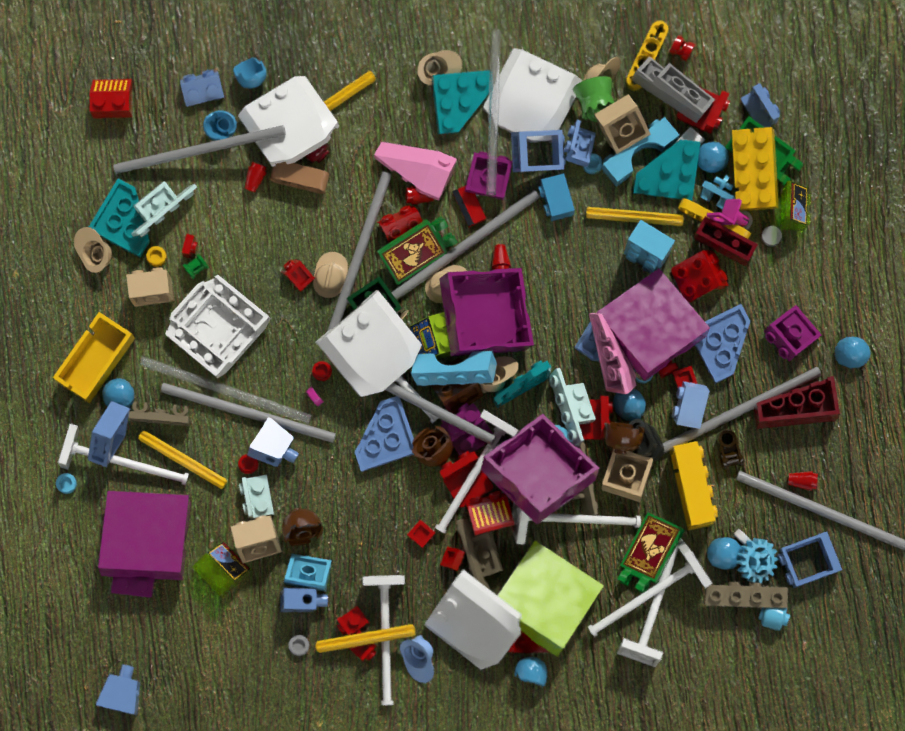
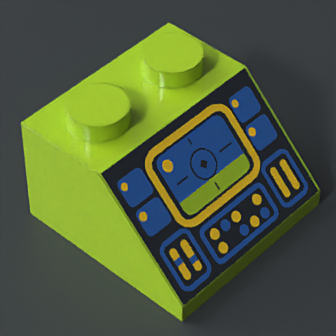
(432, 335)

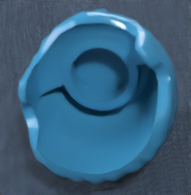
(250, 73)
(219, 125)
(713, 157)
(852, 352)
(118, 391)
(629, 405)
(723, 553)
(532, 670)

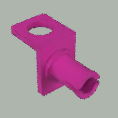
(730, 214)

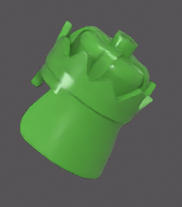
(594, 95)

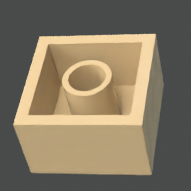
(622, 124)
(150, 287)
(627, 475)
(256, 539)

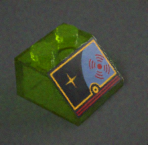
(794, 207)
(221, 568)

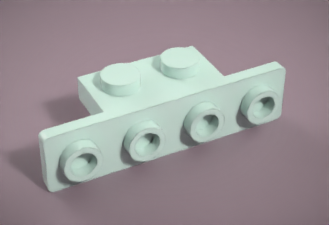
(157, 203)
(573, 405)

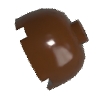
(622, 437)
(432, 446)
(301, 526)

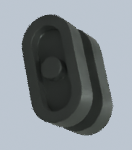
(651, 443)

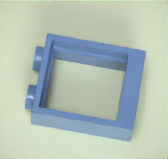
(520, 155)
(108, 434)
(828, 552)

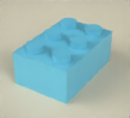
(648, 247)

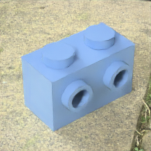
(690, 405)

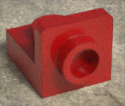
(297, 274)
(352, 621)
(364, 651)

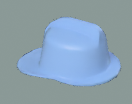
(417, 658)

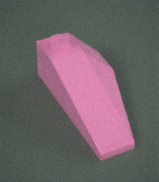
(422, 167)
(615, 366)

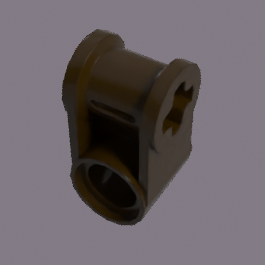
(729, 451)

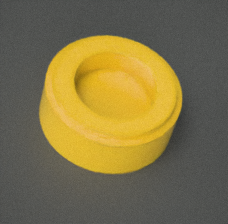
(156, 256)

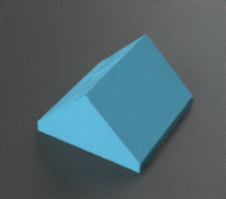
(308, 572)

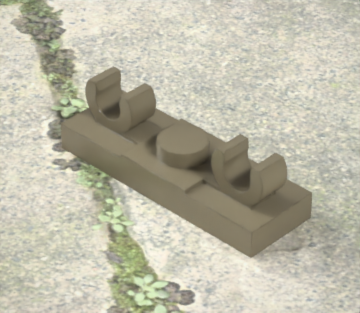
(159, 416)

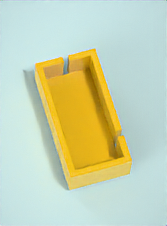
(755, 168)
(94, 357)
(693, 486)

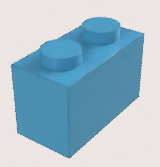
(557, 197)

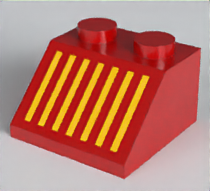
(111, 98)
(489, 512)

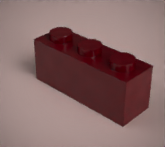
(725, 241)

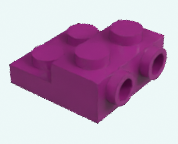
(478, 175)
(791, 333)
(462, 440)
(133, 586)

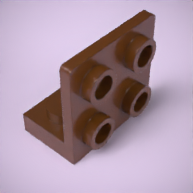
(456, 395)

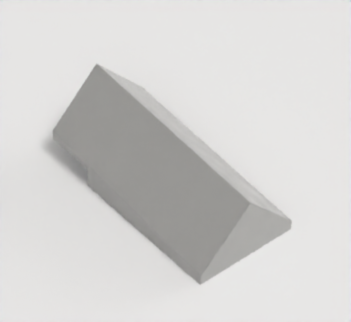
(673, 88)

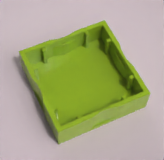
(549, 597)

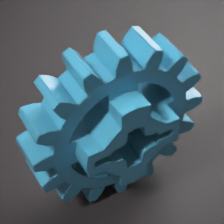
(757, 560)

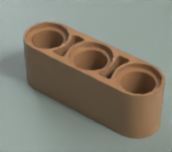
(300, 177)

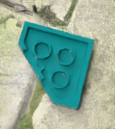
(458, 98)
(671, 172)
(119, 219)
(539, 373)

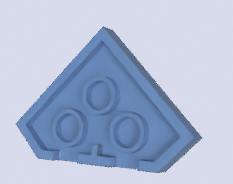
(724, 342)
(386, 436)

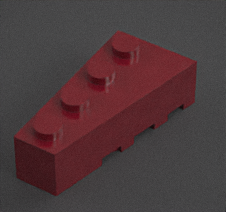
(800, 406)

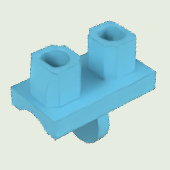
(709, 189)

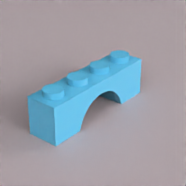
(619, 166)
(477, 368)

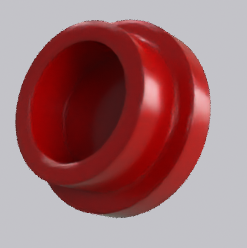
(322, 371)
(247, 464)

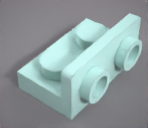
(257, 496)

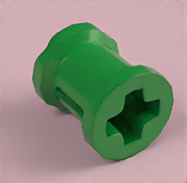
(195, 266)

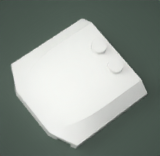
(533, 95)
(302, 114)
(216, 325)
(371, 346)
(475, 622)

